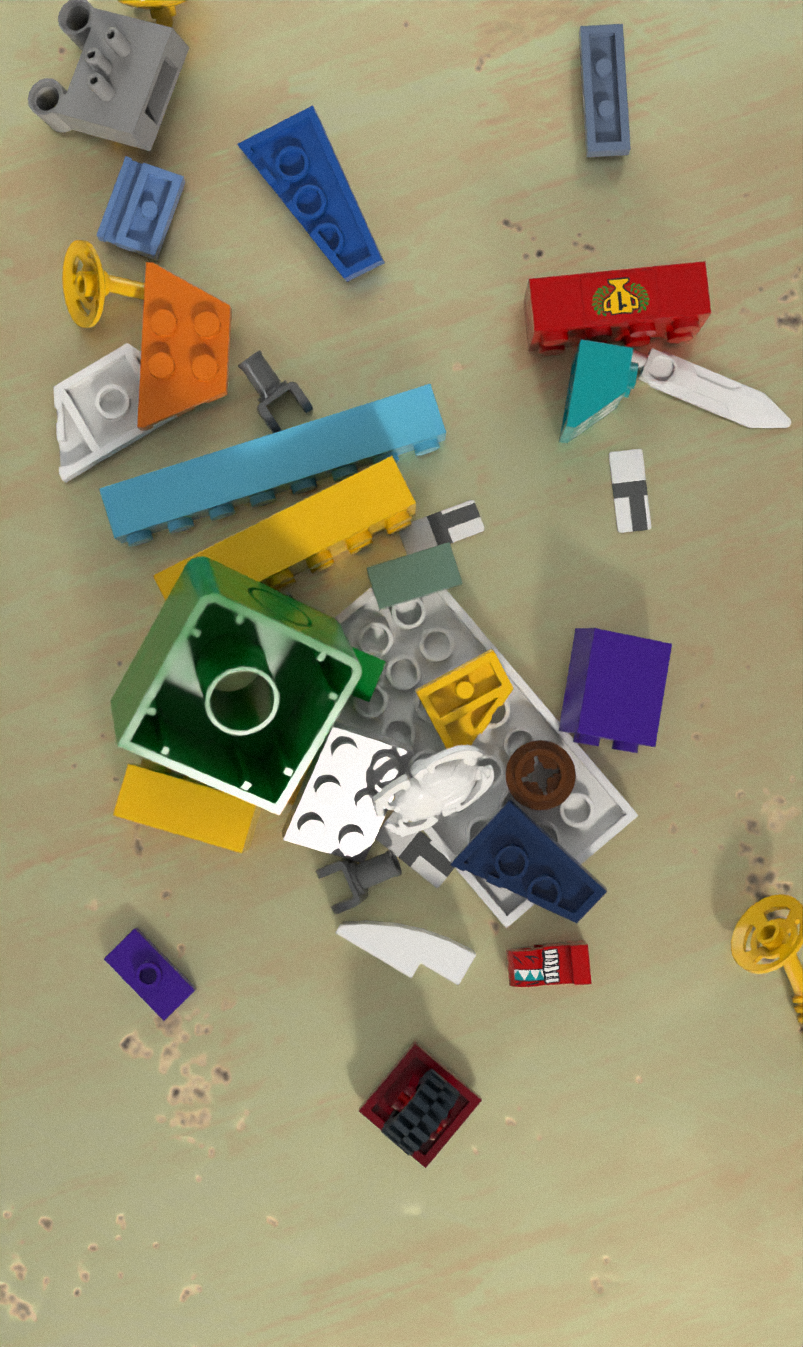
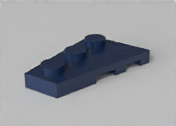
(529, 862)

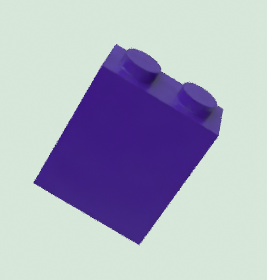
(614, 689)

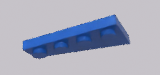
(310, 181)

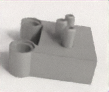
(119, 80)

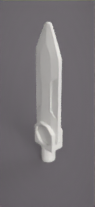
(709, 390)

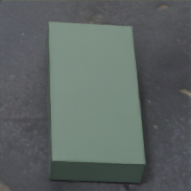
(414, 576)

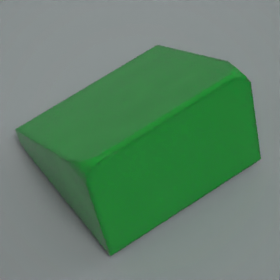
(371, 672)

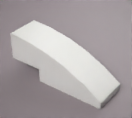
(408, 946)

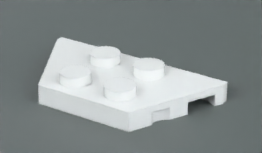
(99, 411)

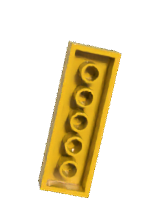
(313, 530)

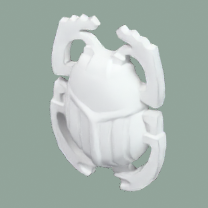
(437, 788)

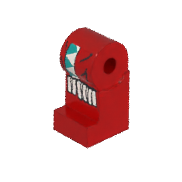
(549, 964)

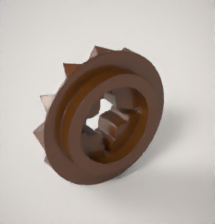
(558, 786)

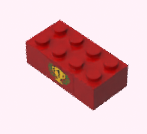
(617, 307)

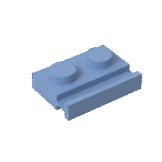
(141, 208)

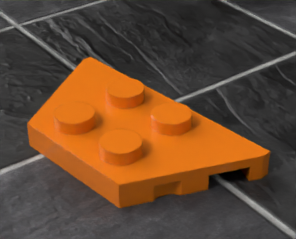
(181, 349)

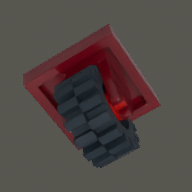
(420, 1104)

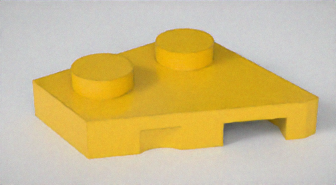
(465, 698)

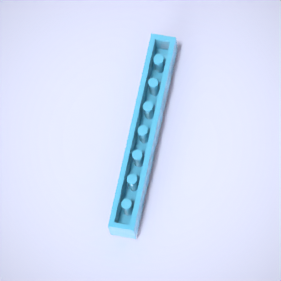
(273, 465)

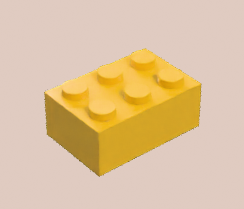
(185, 807)

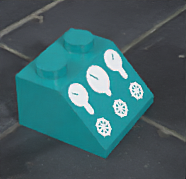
(597, 383)

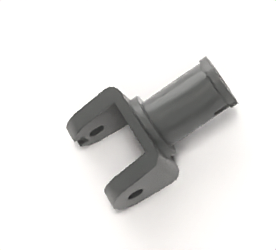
(270, 387)
(362, 876)

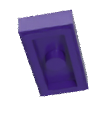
(150, 973)

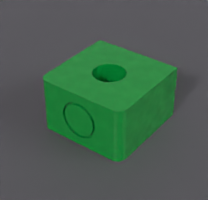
(248, 738)

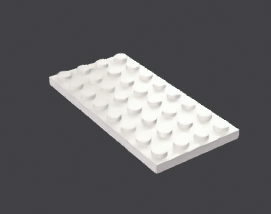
(421, 644)

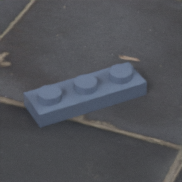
(604, 90)

